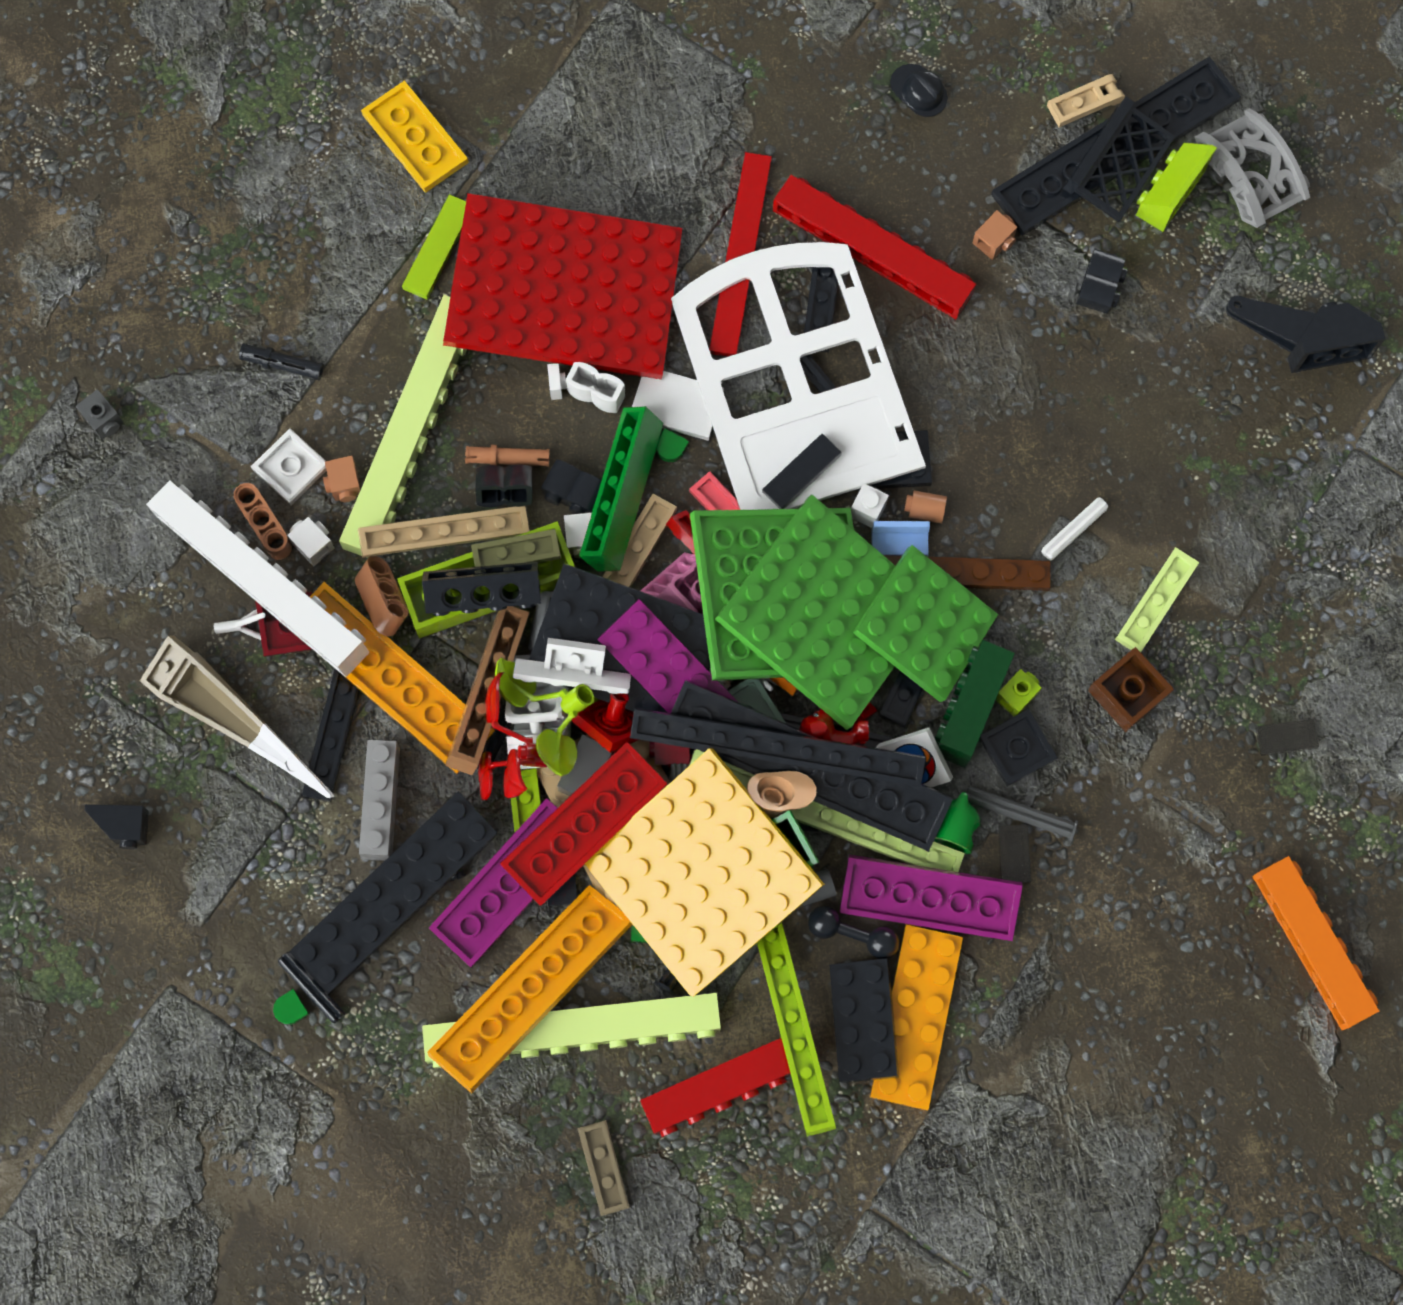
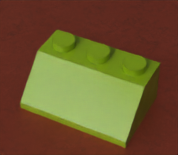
(1174, 184)

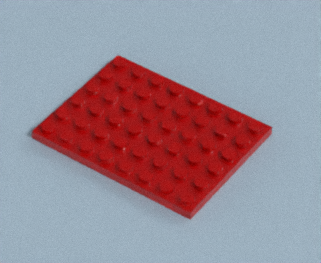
(563, 286)

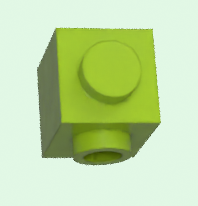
(1018, 692)

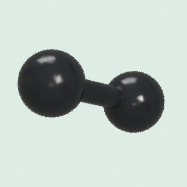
(880, 942)

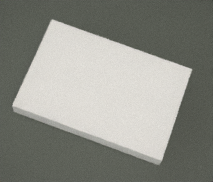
(676, 403)

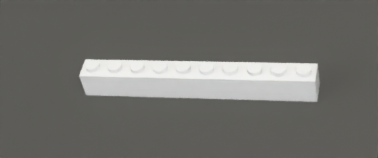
(258, 578)

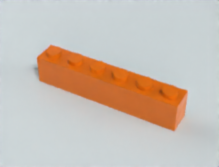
(1316, 943)

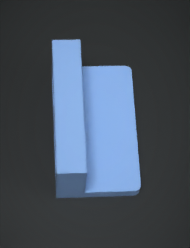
(897, 536)

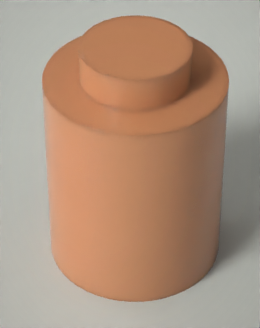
(926, 506)

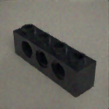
(468, 579)

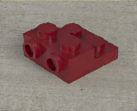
(276, 637)

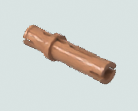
(508, 456)

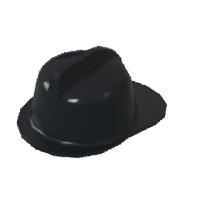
(919, 89)

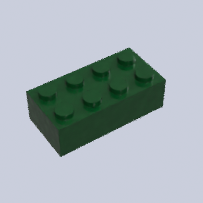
(975, 699)

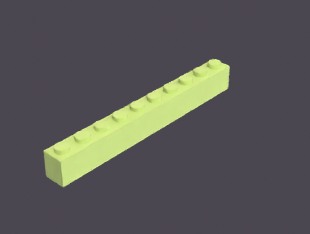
(405, 433)
(609, 1025)

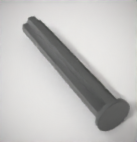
(1022, 813)

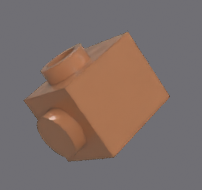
(995, 235)
(342, 479)

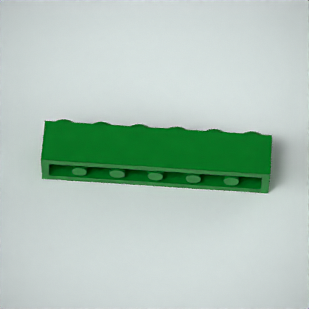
(621, 489)

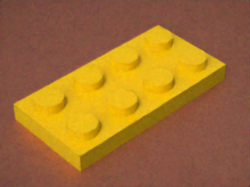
(414, 136)

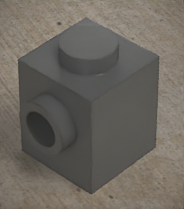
(99, 414)

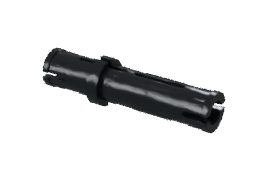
(250, 353)

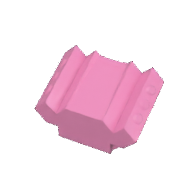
(678, 583)

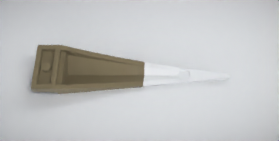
(197, 689)

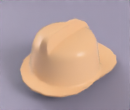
(781, 791)

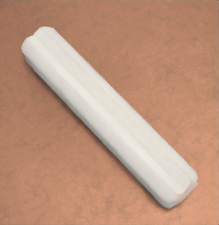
(1074, 528)

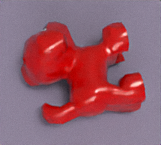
(822, 727)

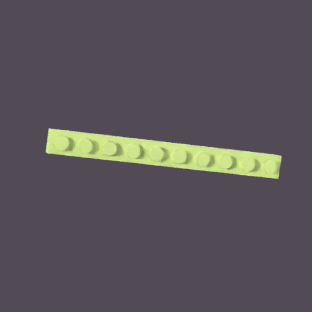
(852, 830)

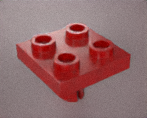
(608, 722)

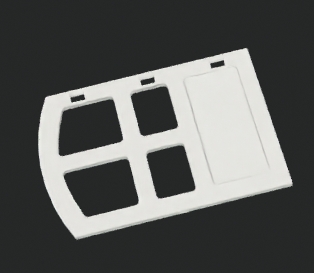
(853, 417)

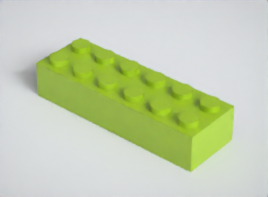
(428, 624)

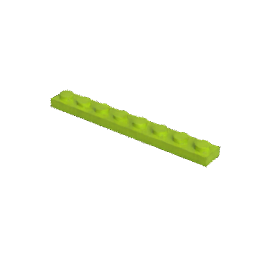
(795, 1033)

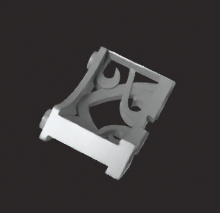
(1265, 139)

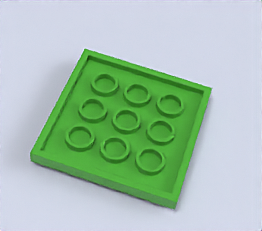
(925, 623)

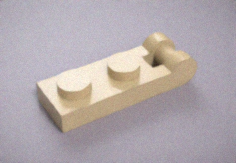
(1085, 100)

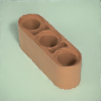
(253, 512)
(381, 596)

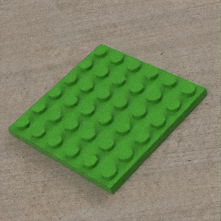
(726, 552)
(806, 603)

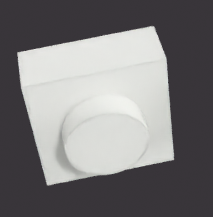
(556, 381)

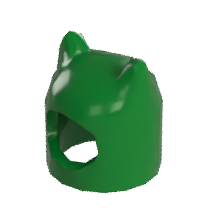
(959, 825)

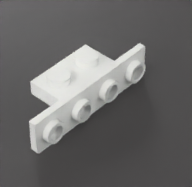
(573, 664)

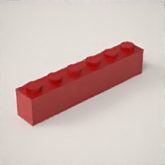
(716, 1088)

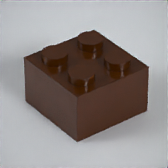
(1130, 689)

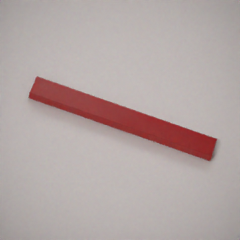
(741, 242)

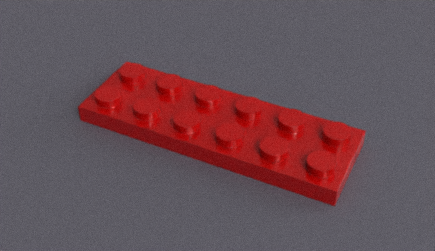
(583, 823)

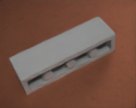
(379, 800)

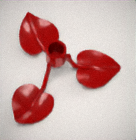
(523, 755)

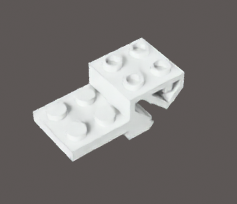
(536, 715)

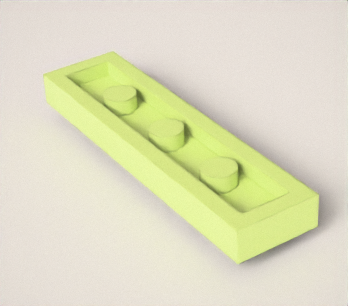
(1157, 600)

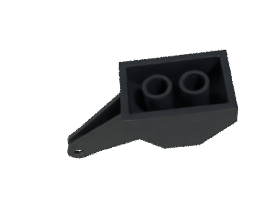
(1314, 340)

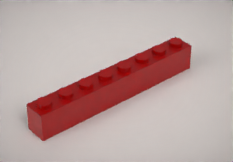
(874, 246)

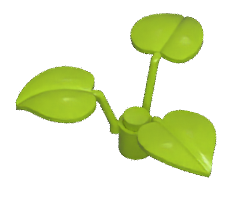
(553, 748)

